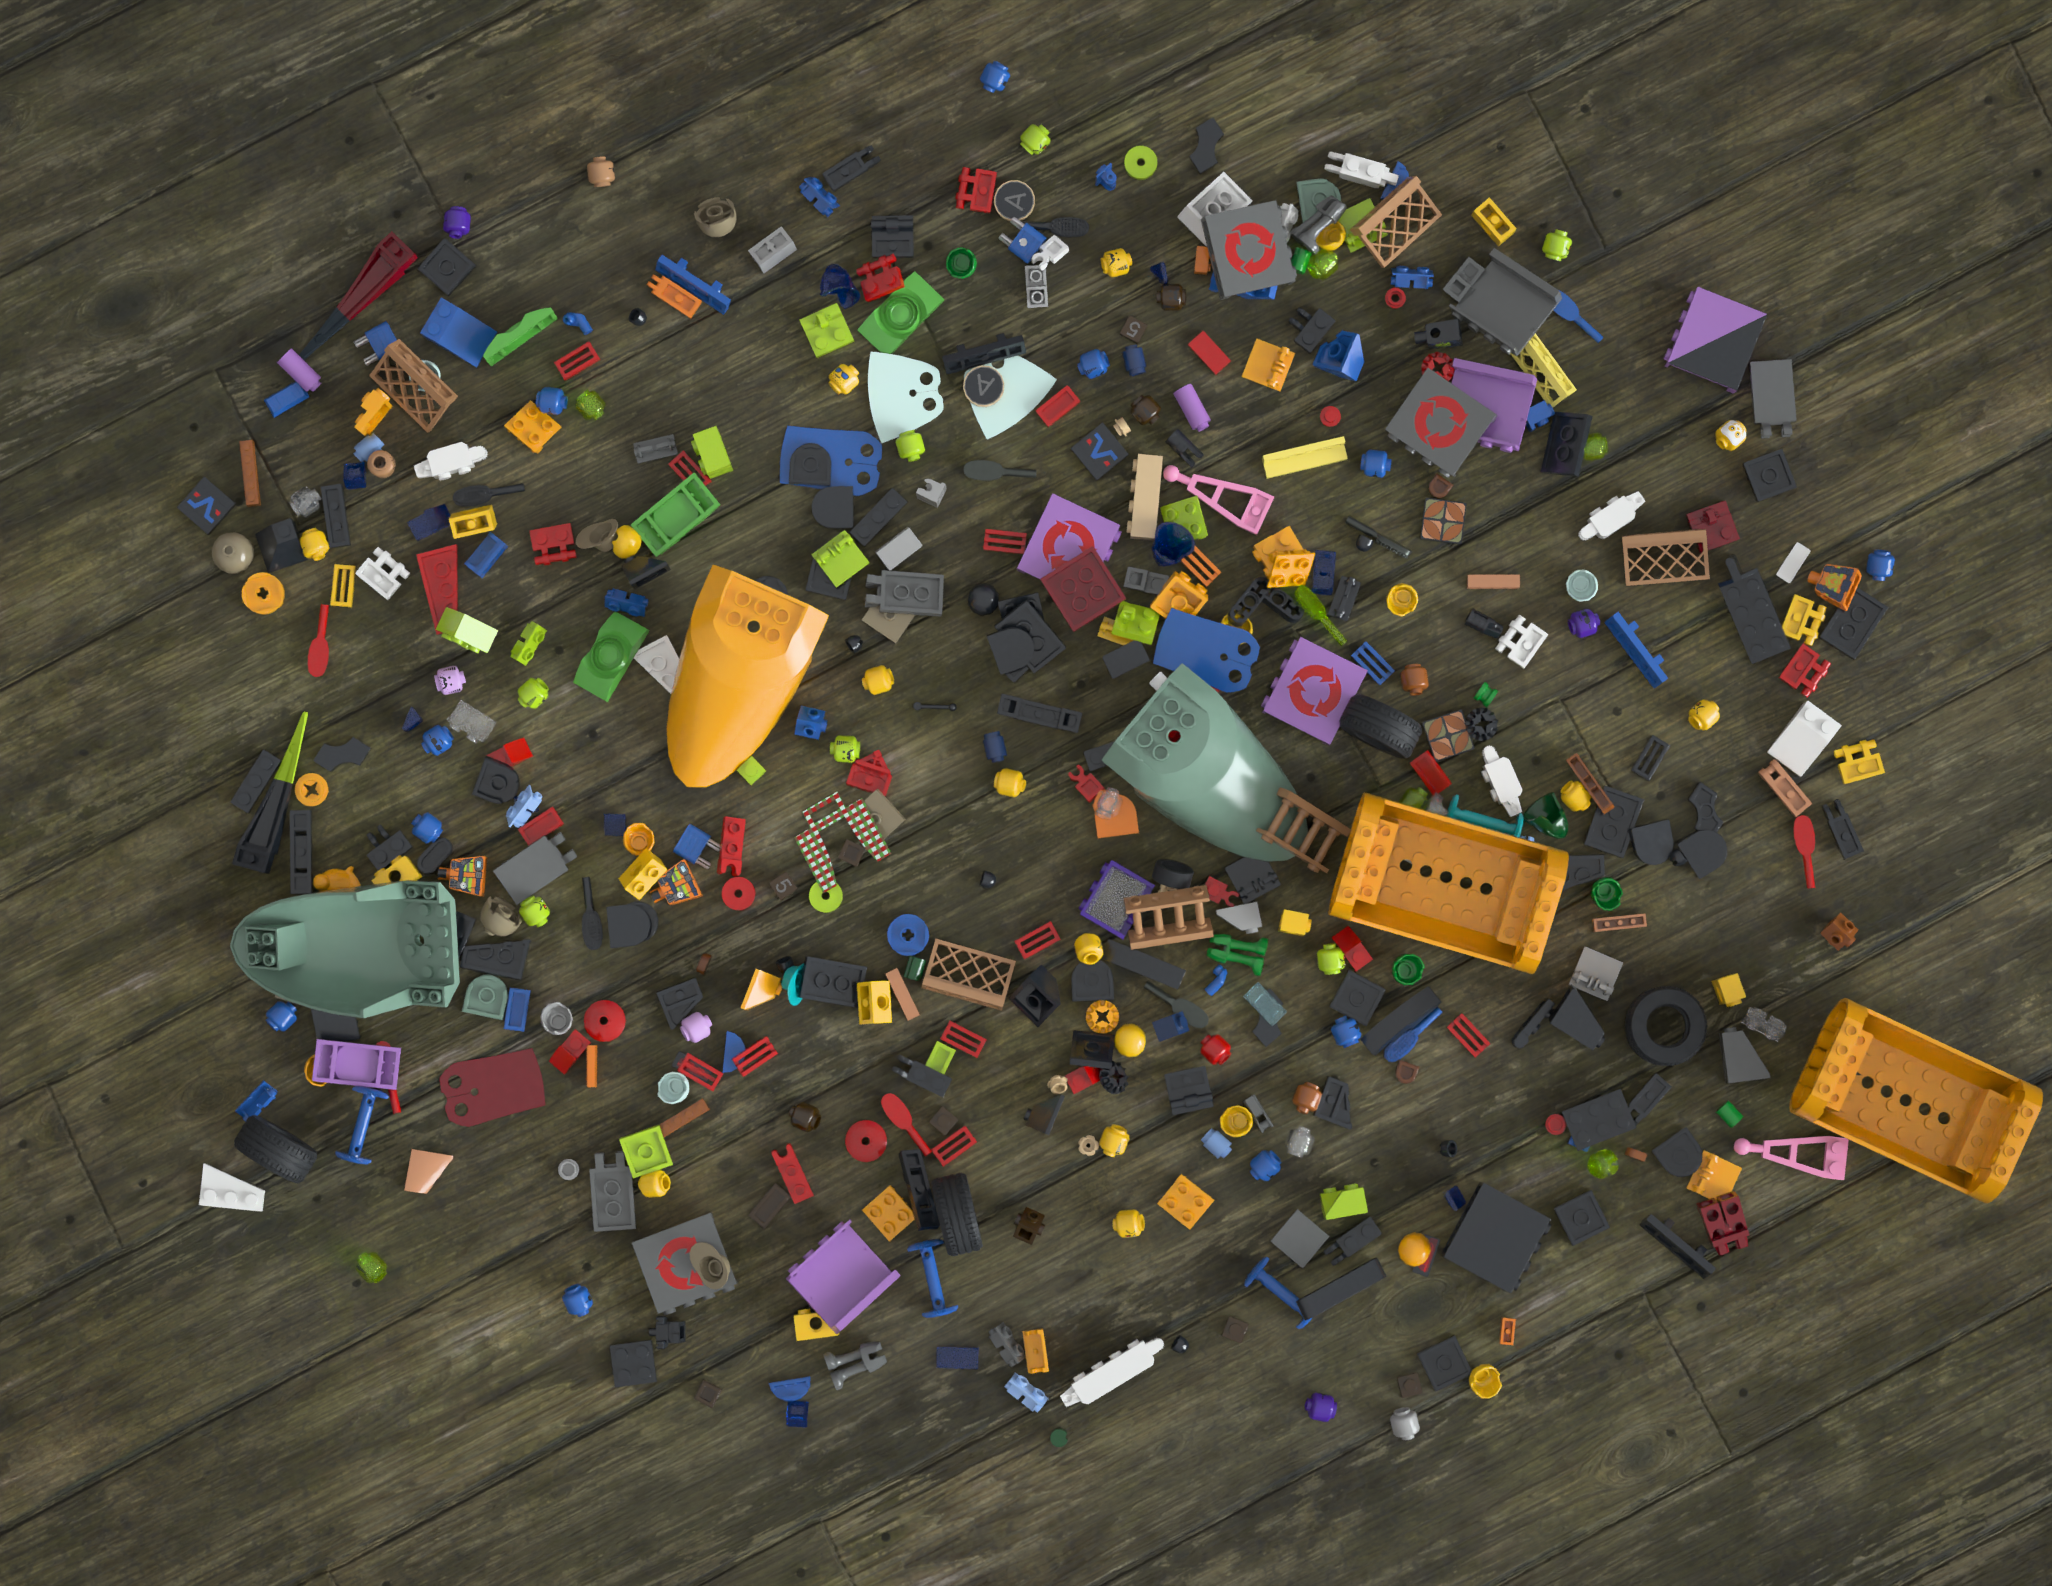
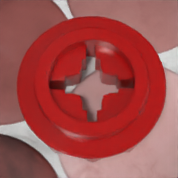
(1439, 358)

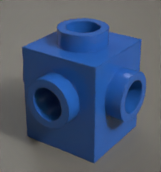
(810, 722)

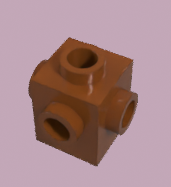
(1839, 932)

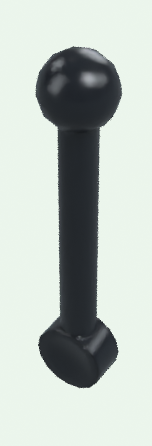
(917, 706)

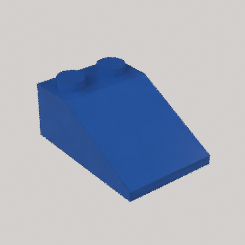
(458, 332)

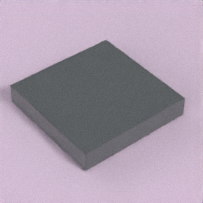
(1299, 1238)

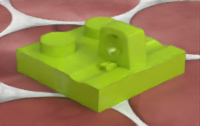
(826, 330)
(1135, 622)
(646, 1151)

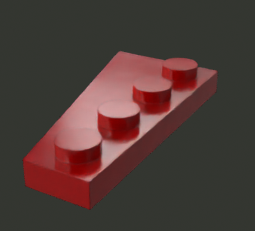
(440, 580)

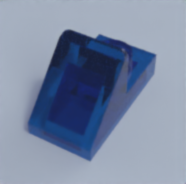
(430, 522)

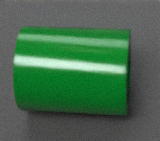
(1300, 260)
(1729, 1114)

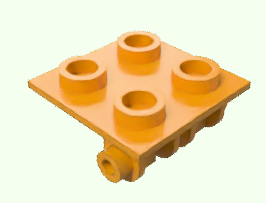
(1268, 364)
(532, 427)
(1290, 568)
(1714, 1176)
(1185, 1201)
(889, 1213)

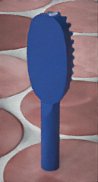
(1568, 310)
(1407, 1041)

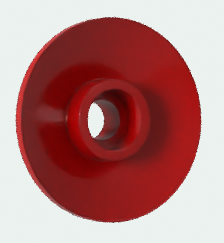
(615, 1023)
(877, 1139)

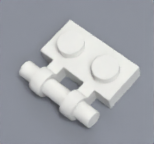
(378, 578)
(1527, 644)

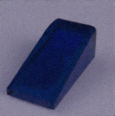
(1323, 572)
(958, 1357)

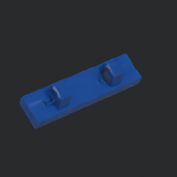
(678, 274)
(1636, 650)

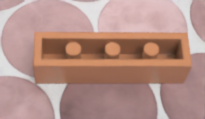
(1493, 581)
(1619, 922)
(902, 994)

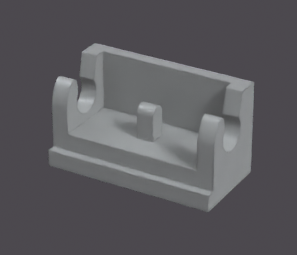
(772, 249)
(933, 493)
(898, 548)

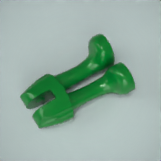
(1225, 940)

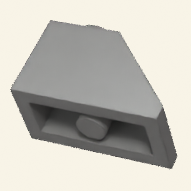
(1242, 917)

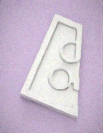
(660, 661)
(227, 1191)

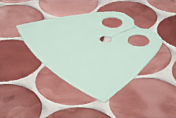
(1023, 390)
(889, 398)

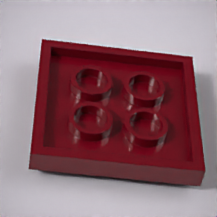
(1083, 589)

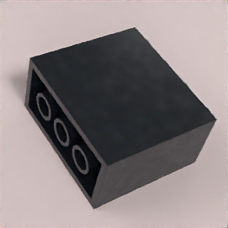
(1496, 1237)

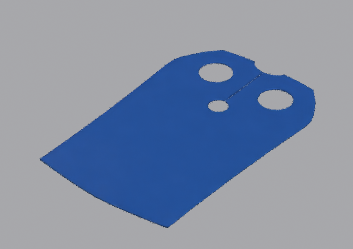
(840, 446)
(1199, 646)

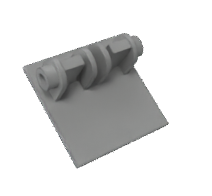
(1596, 973)

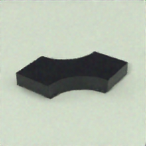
(1204, 155)
(332, 756)
(1703, 801)
(1263, 1030)

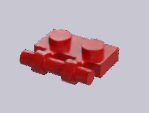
(982, 192)
(882, 283)
(553, 537)
(1799, 666)

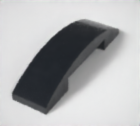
(1039, 713)

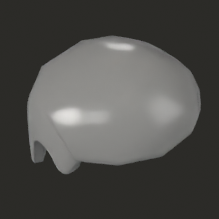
(556, 1018)

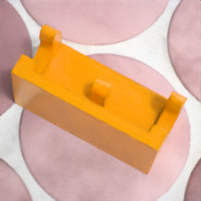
(1035, 1351)

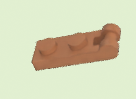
(1785, 788)

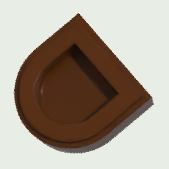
(1439, 487)
(703, 963)
(1406, 1072)

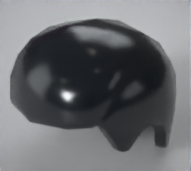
(983, 599)

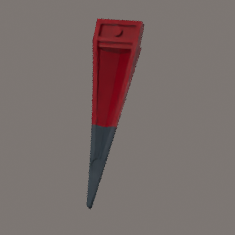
(380, 272)

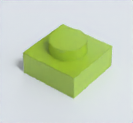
(751, 770)

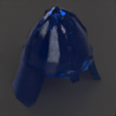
(837, 281)
(1171, 544)

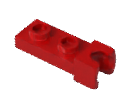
(731, 845)
(793, 1174)

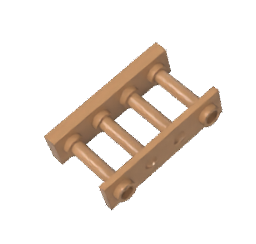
(1304, 810)
(1168, 933)

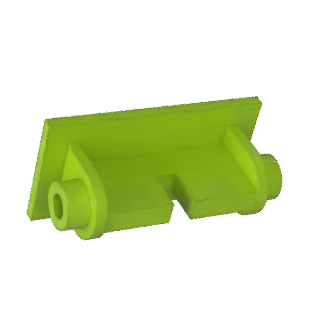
(525, 651)

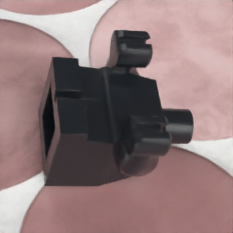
(668, 1332)

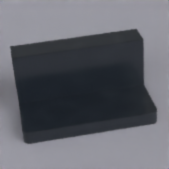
(1125, 658)

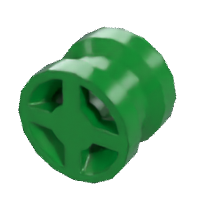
(1485, 694)

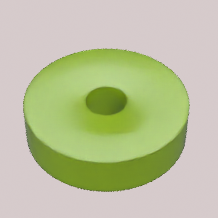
(1140, 153)
(828, 905)

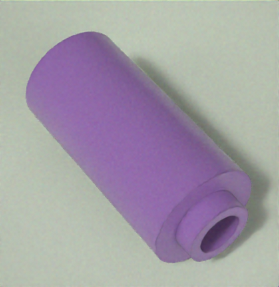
(300, 371)
(1192, 407)

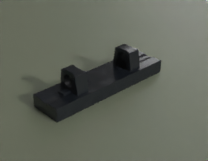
(984, 354)
(301, 852)
(919, 1189)
(1677, 1246)

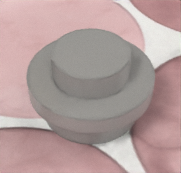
(568, 1169)

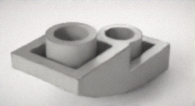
(1036, 286)

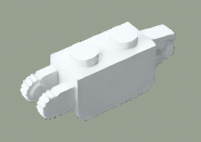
(1361, 170)
(450, 460)
(1613, 517)
(1502, 781)

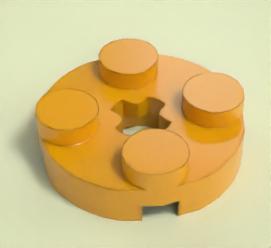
(272, 601)

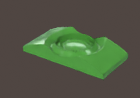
(900, 314)
(518, 334)
(675, 515)
(610, 656)

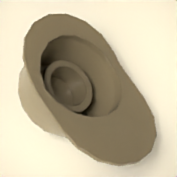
(598, 536)
(710, 1265)

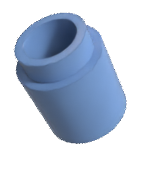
(367, 446)
(1216, 1143)

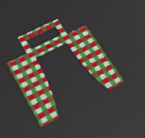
(815, 850)

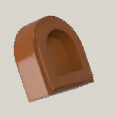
(1633, 1153)

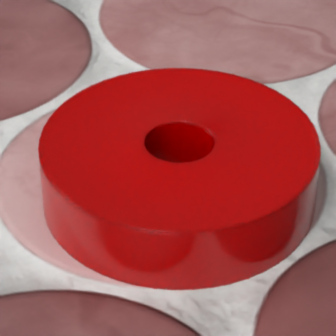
(731, 887)

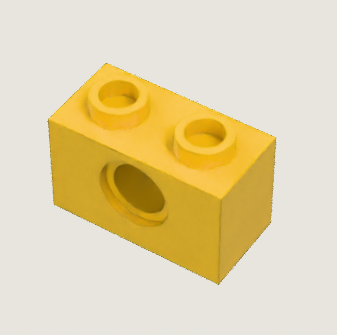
(1493, 222)
(472, 521)
(403, 865)
(642, 874)
(1294, 923)
(1729, 990)
(874, 1002)
(804, 1329)

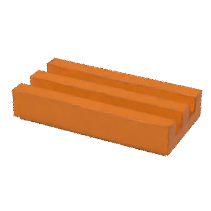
(1207, 561)
(592, 1066)

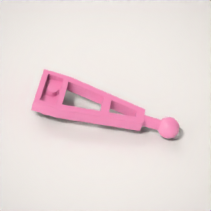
(1254, 512)
(1834, 1155)

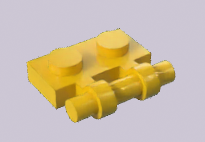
(1797, 616)
(1859, 768)

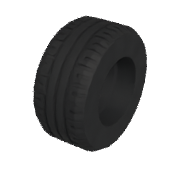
(1380, 726)
(1694, 1020)
(275, 1149)
(956, 1214)

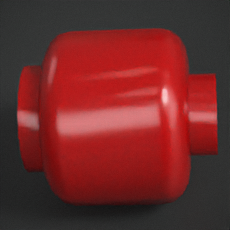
(1215, 1049)

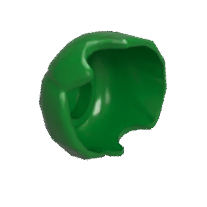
(961, 263)
(1606, 893)
(1407, 969)

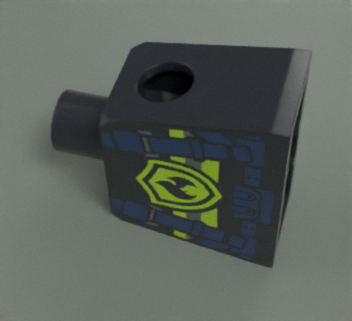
(1449, 335)

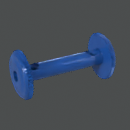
(361, 1125)
(932, 1278)
(1275, 1287)

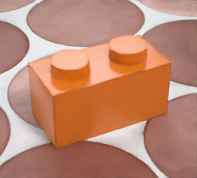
(1202, 260)
(1507, 1331)

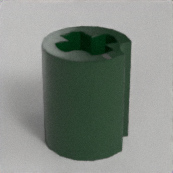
(914, 968)
(1058, 1437)

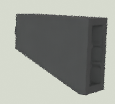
(1740, 1058)

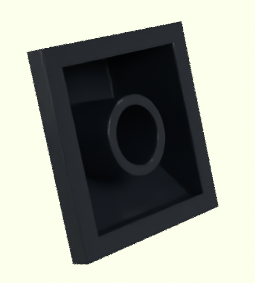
(280, 545)
(643, 569)
(1037, 996)
(1044, 1114)

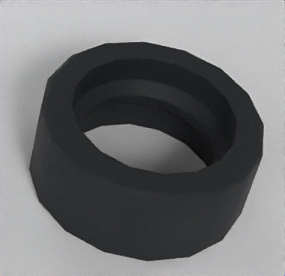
(1172, 874)

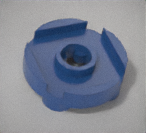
(916, 943)

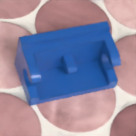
(486, 555)

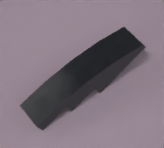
(1143, 964)
(1400, 1020)

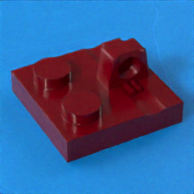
(1718, 525)

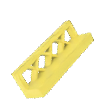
(1554, 375)
(1304, 457)

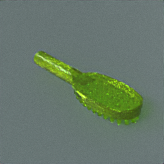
(1316, 609)

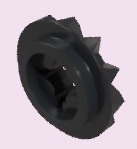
(1477, 731)
(1111, 1084)

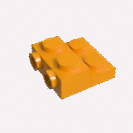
(376, 408)
(1280, 541)
(1180, 595)

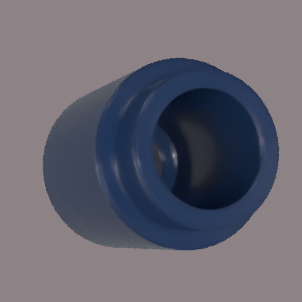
(1134, 360)
(994, 747)

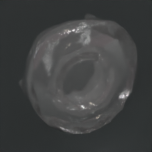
(1435, 804)

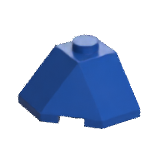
(1341, 356)

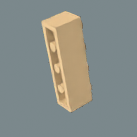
(1146, 497)

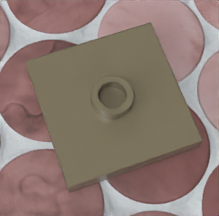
(888, 624)
(884, 813)

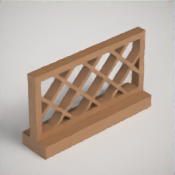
(1382, 211)
(420, 375)
(1665, 538)
(964, 992)

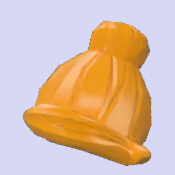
(336, 879)

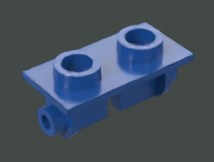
(1106, 177)
(825, 199)
(1404, 275)
(617, 601)
(257, 1100)

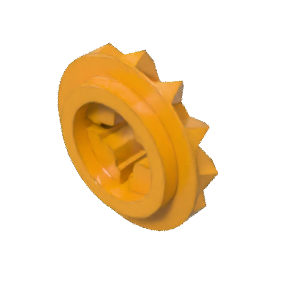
(301, 790)
(1102, 1006)

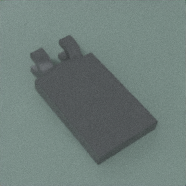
(1773, 395)
(906, 593)
(534, 867)
(612, 1194)

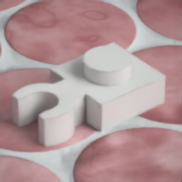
(1051, 251)

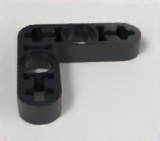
(1265, 596)

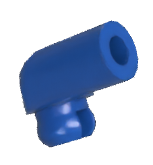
(579, 320)
(1218, 982)

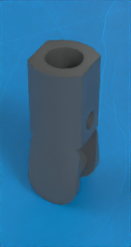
(1256, 1110)

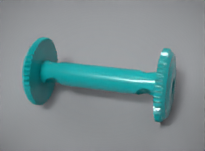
(1483, 820)

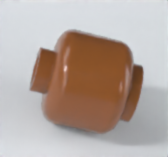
(1414, 679)
(1307, 1097)

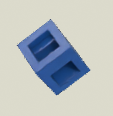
(1539, 415)

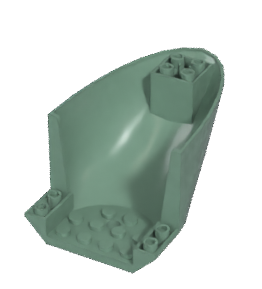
(1212, 779)
(355, 948)

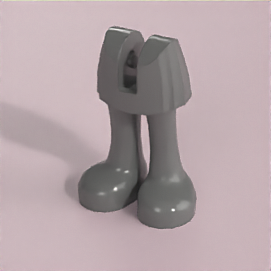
(1327, 212)
(865, 1349)

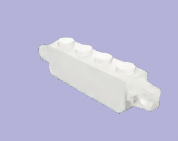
(1113, 1372)

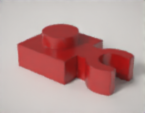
(1087, 785)
(1217, 891)

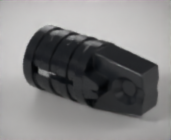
(1483, 624)

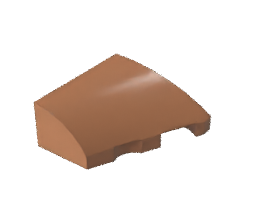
(424, 1170)

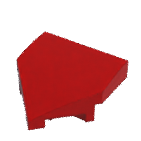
(870, 774)

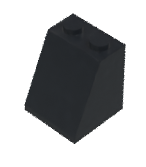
(1577, 1019)

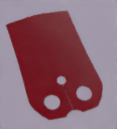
(504, 1086)

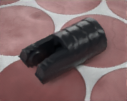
(1180, 444)

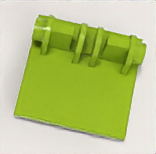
(1353, 216)
(1188, 514)
(840, 558)

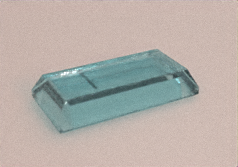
(1265, 1004)

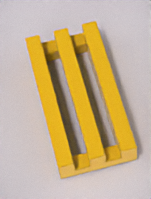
(341, 603)

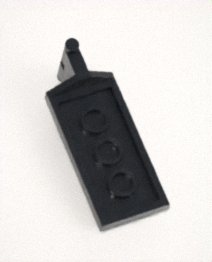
(1753, 612)

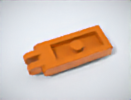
(674, 296)

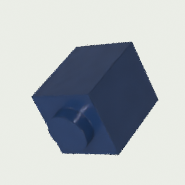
(1171, 1026)

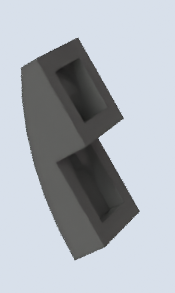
(1463, 279)
(1144, 580)

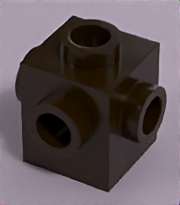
(1031, 1222)

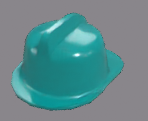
(791, 983)

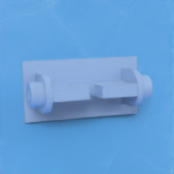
(517, 814)
(1019, 1386)

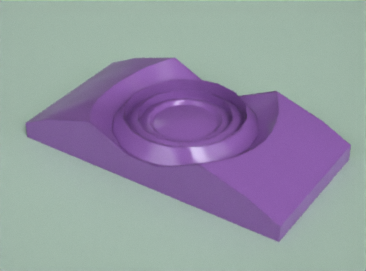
(356, 1064)

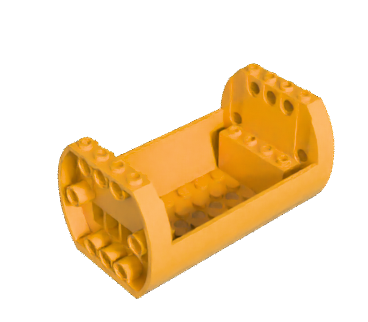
(1498, 927)
(1985, 1106)

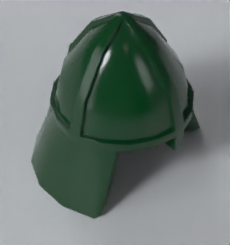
(1547, 816)

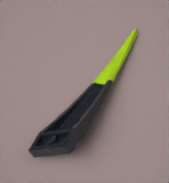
(264, 832)

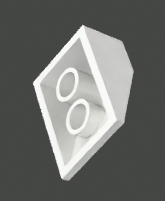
(1216, 198)
(1804, 738)

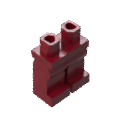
(1727, 1227)

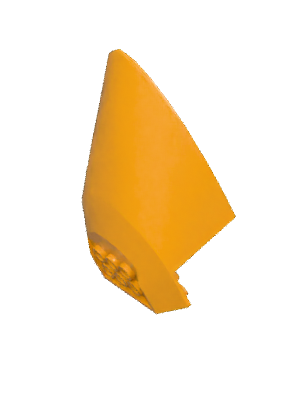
(732, 680)

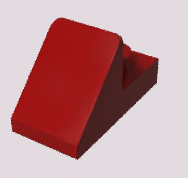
(513, 752)
(1352, 948)
(569, 1051)
(1083, 1078)

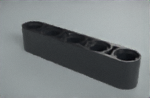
(1341, 1288)

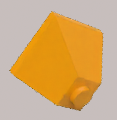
(761, 989)

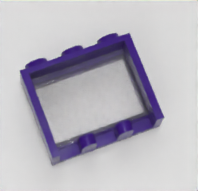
(1107, 898)

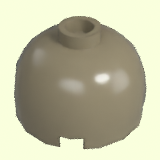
(716, 217)
(232, 552)
(499, 918)

